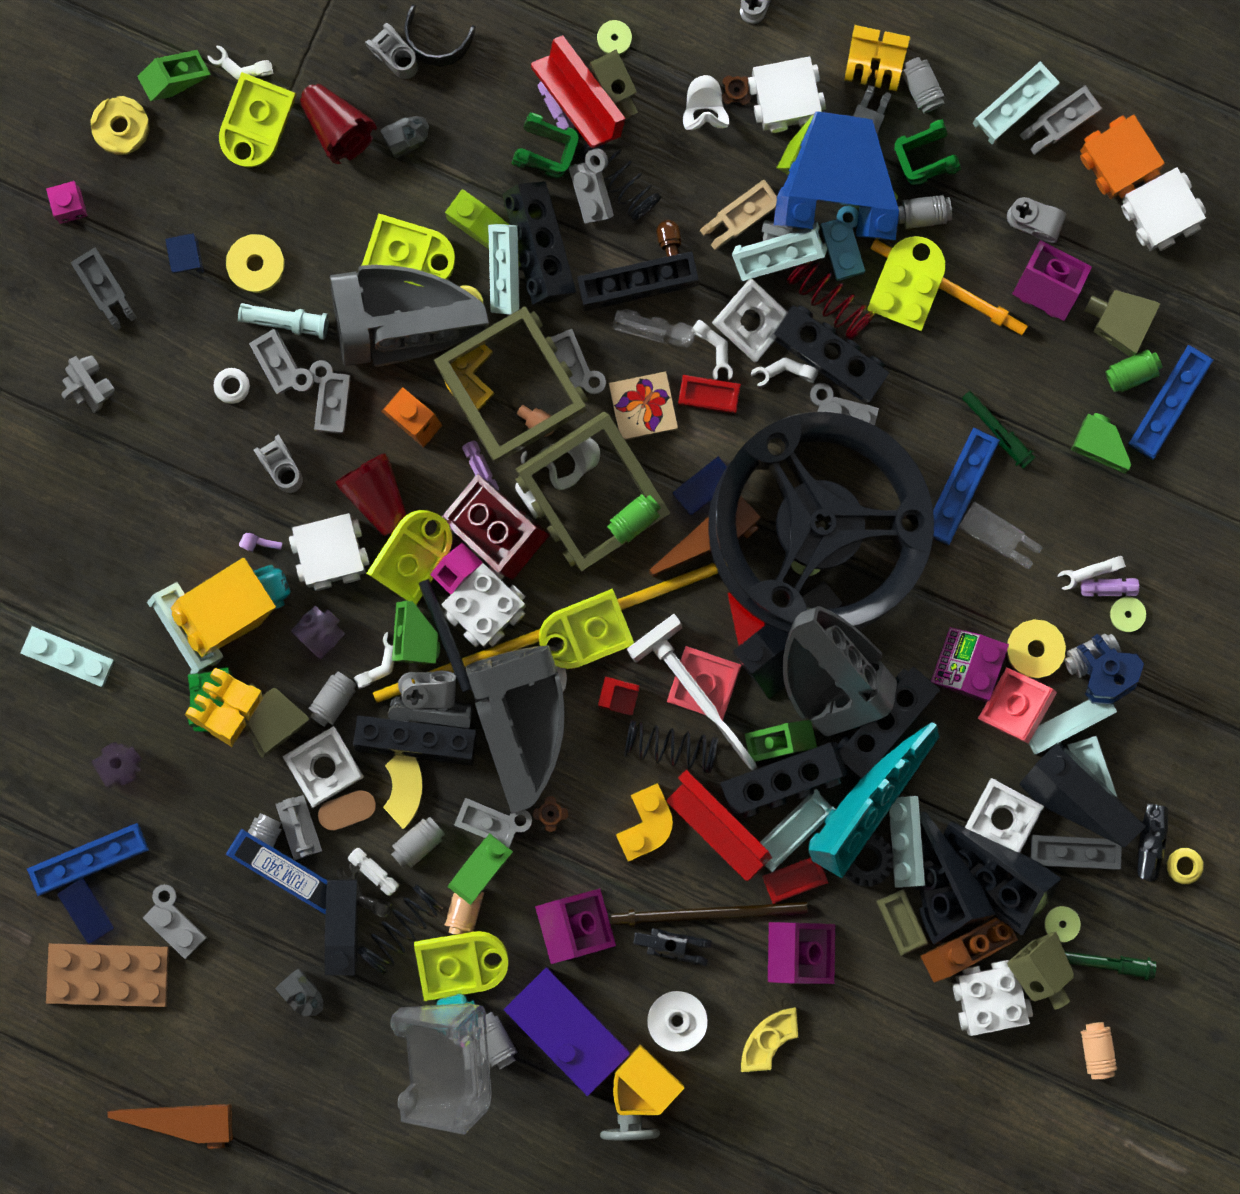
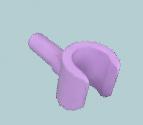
(250, 540)

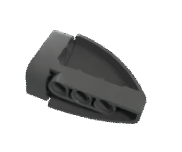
(400, 320)
(835, 673)
(521, 718)

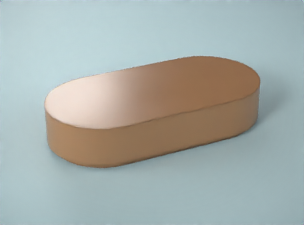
(347, 810)

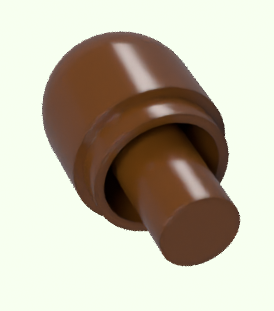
(669, 237)

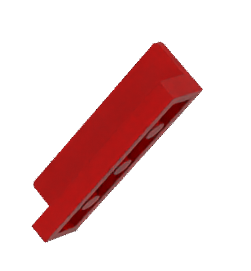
(579, 94)
(718, 827)

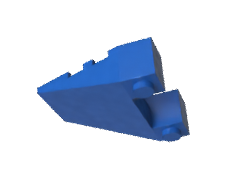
(840, 165)

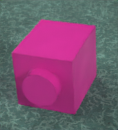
(66, 202)
(456, 568)

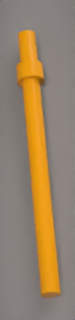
(998, 315)

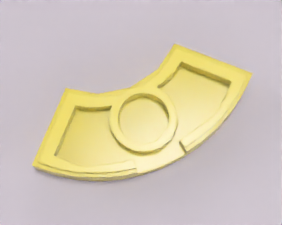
(406, 789)
(767, 1038)

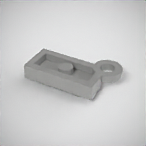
(591, 187)
(571, 353)
(279, 364)
(332, 399)
(843, 406)
(484, 820)
(173, 924)

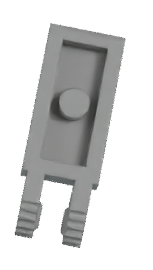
(1063, 118)

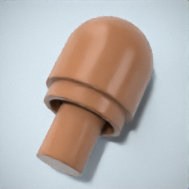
(533, 417)

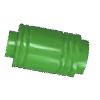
(1133, 371)
(634, 518)

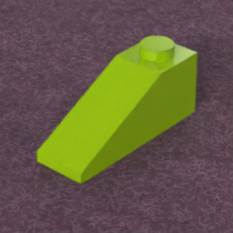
(473, 217)

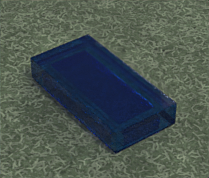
(700, 487)
(86, 911)

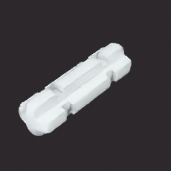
(373, 871)

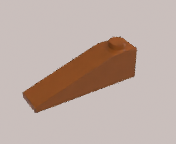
(697, 542)
(193, 1123)

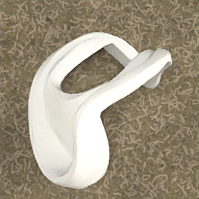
(705, 94)
(585, 456)

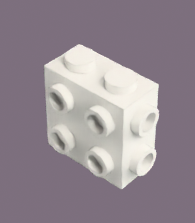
(786, 93)
(1164, 210)
(329, 551)
(484, 606)
(991, 999)

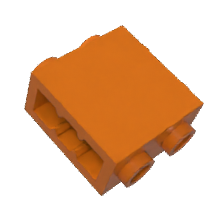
(1121, 157)

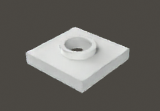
(754, 298)
(302, 762)
(1023, 809)

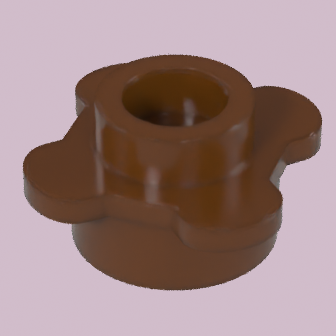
(736, 82)
(542, 813)

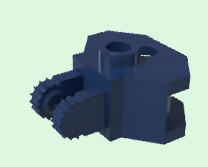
(1107, 670)

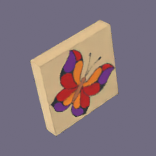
(643, 406)

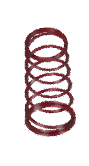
(801, 271)

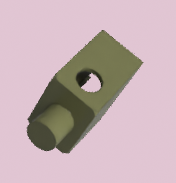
(610, 71)
(1123, 319)
(274, 722)
(1043, 970)

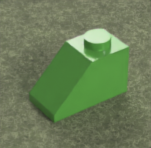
(173, 74)
(1101, 443)
(413, 636)
(781, 740)
(480, 869)

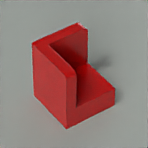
(618, 696)

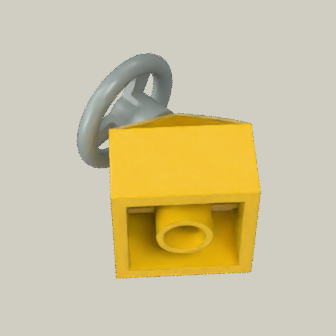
(640, 1089)

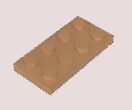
(107, 975)

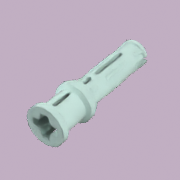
(296, 321)

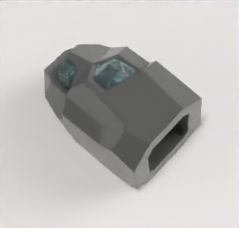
(405, 135)
(301, 994)

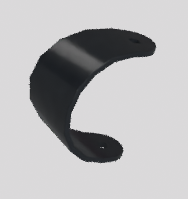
(441, 60)

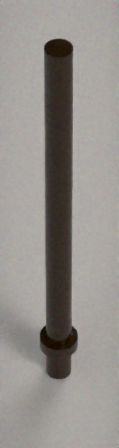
(707, 913)

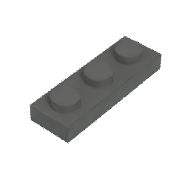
(1075, 852)

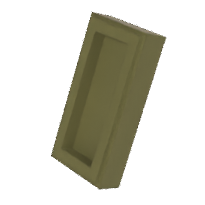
(902, 922)

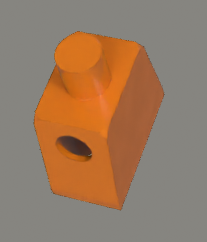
(412, 417)

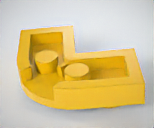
(465, 369)
(655, 826)

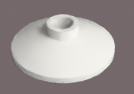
(680, 1037)

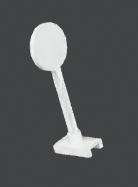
(658, 642)

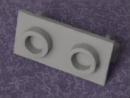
(298, 827)

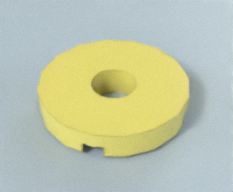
(120, 142)
(243, 251)
(1053, 646)

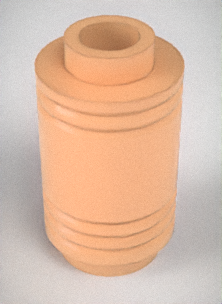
(462, 915)
(1099, 1051)

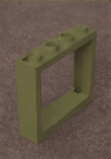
(561, 370)
(542, 507)

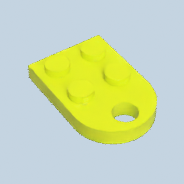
(256, 118)
(408, 246)
(908, 285)
(412, 554)
(587, 630)
(458, 965)

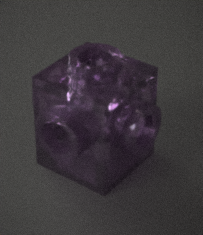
(318, 631)
(106, 764)

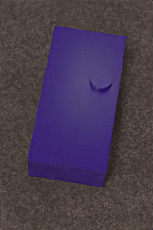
(567, 1031)

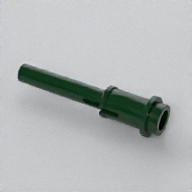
(1008, 441)
(1123, 965)

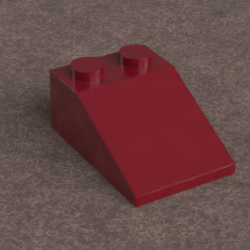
(495, 527)

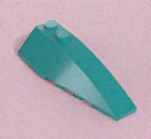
(868, 803)

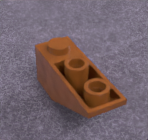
(968, 949)

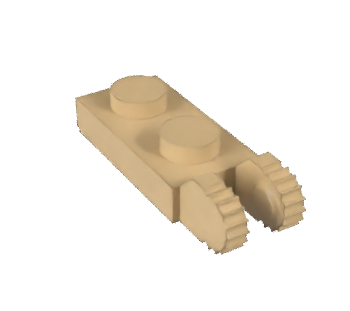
(742, 213)

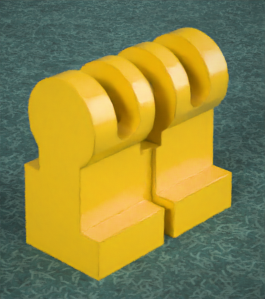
(888, 52)
(238, 704)

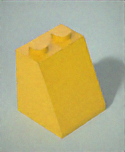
(222, 608)

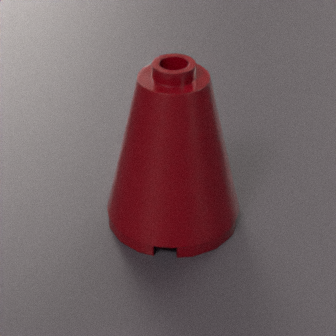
(337, 124)
(375, 493)

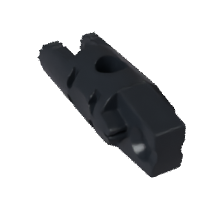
(1152, 842)
(657, 945)

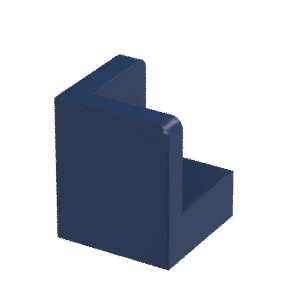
(184, 253)

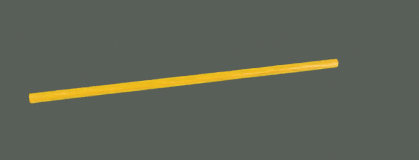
(533, 637)

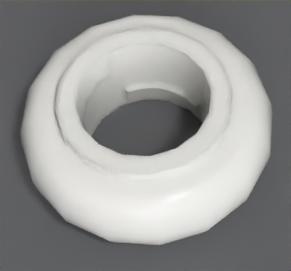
(240, 394)

